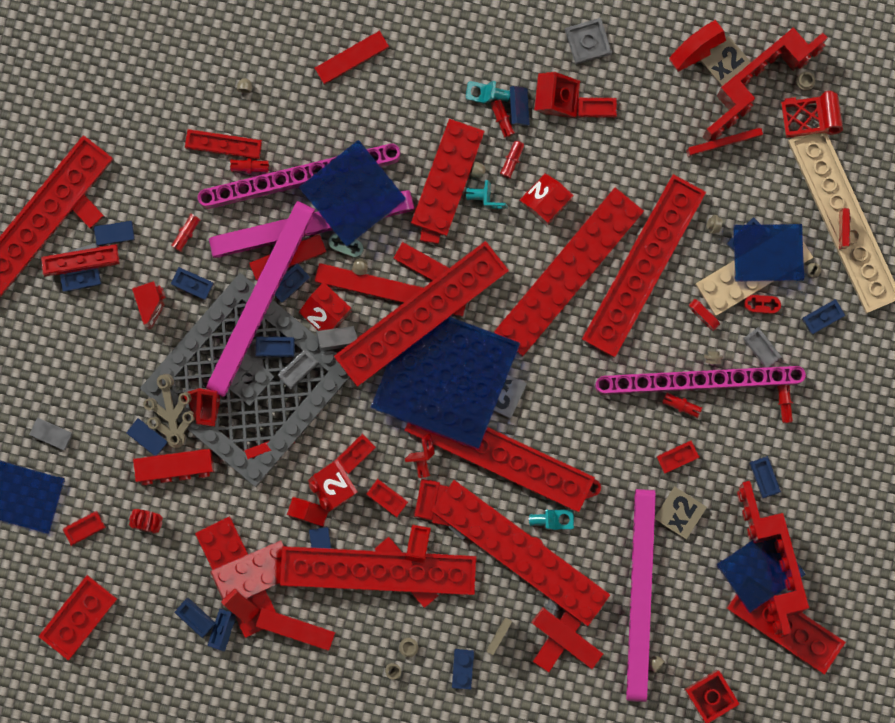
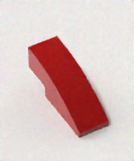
(698, 46)

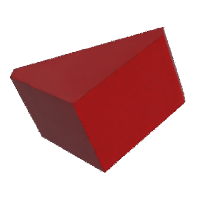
(307, 511)

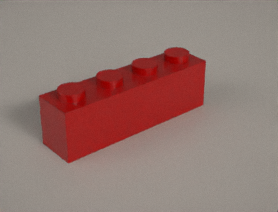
(174, 465)

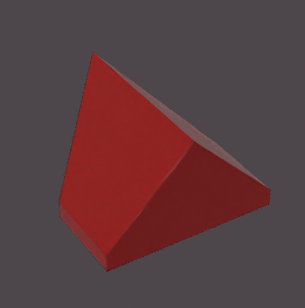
(204, 405)

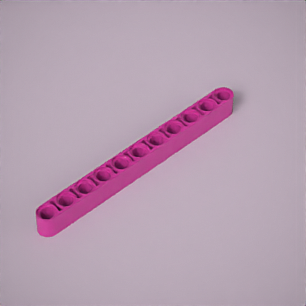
(290, 183)
(268, 233)
(260, 298)
(670, 377)
(640, 595)

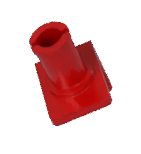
(421, 458)

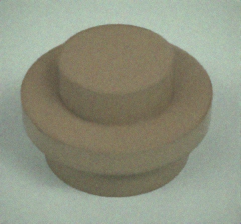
(805, 81)
(714, 224)
(713, 357)
(408, 647)

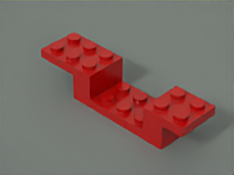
(737, 97)
(775, 528)

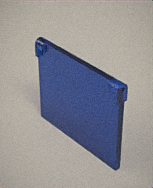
(768, 252)
(28, 497)
(755, 573)

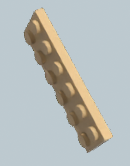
(723, 292)

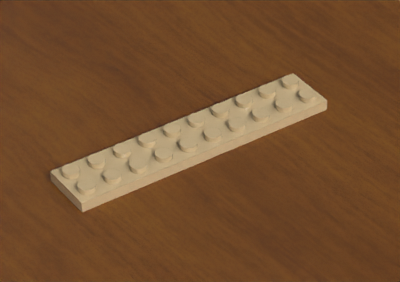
(832, 193)

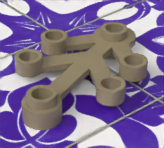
(170, 414)

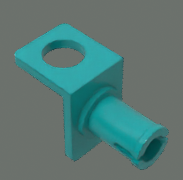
(488, 92)
(484, 194)
(551, 519)

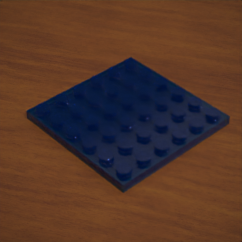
(448, 381)

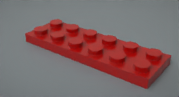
(447, 177)
(223, 545)
(807, 638)

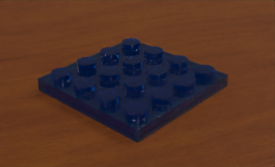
(352, 193)

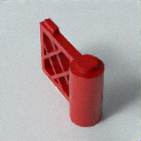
(828, 115)

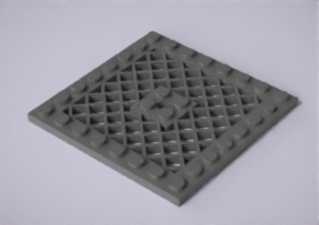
(251, 469)

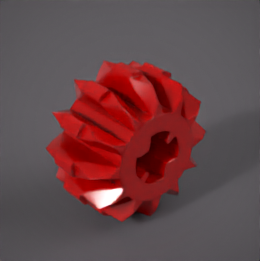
(145, 521)

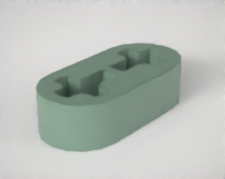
(343, 249)

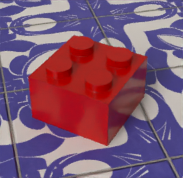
(711, 696)

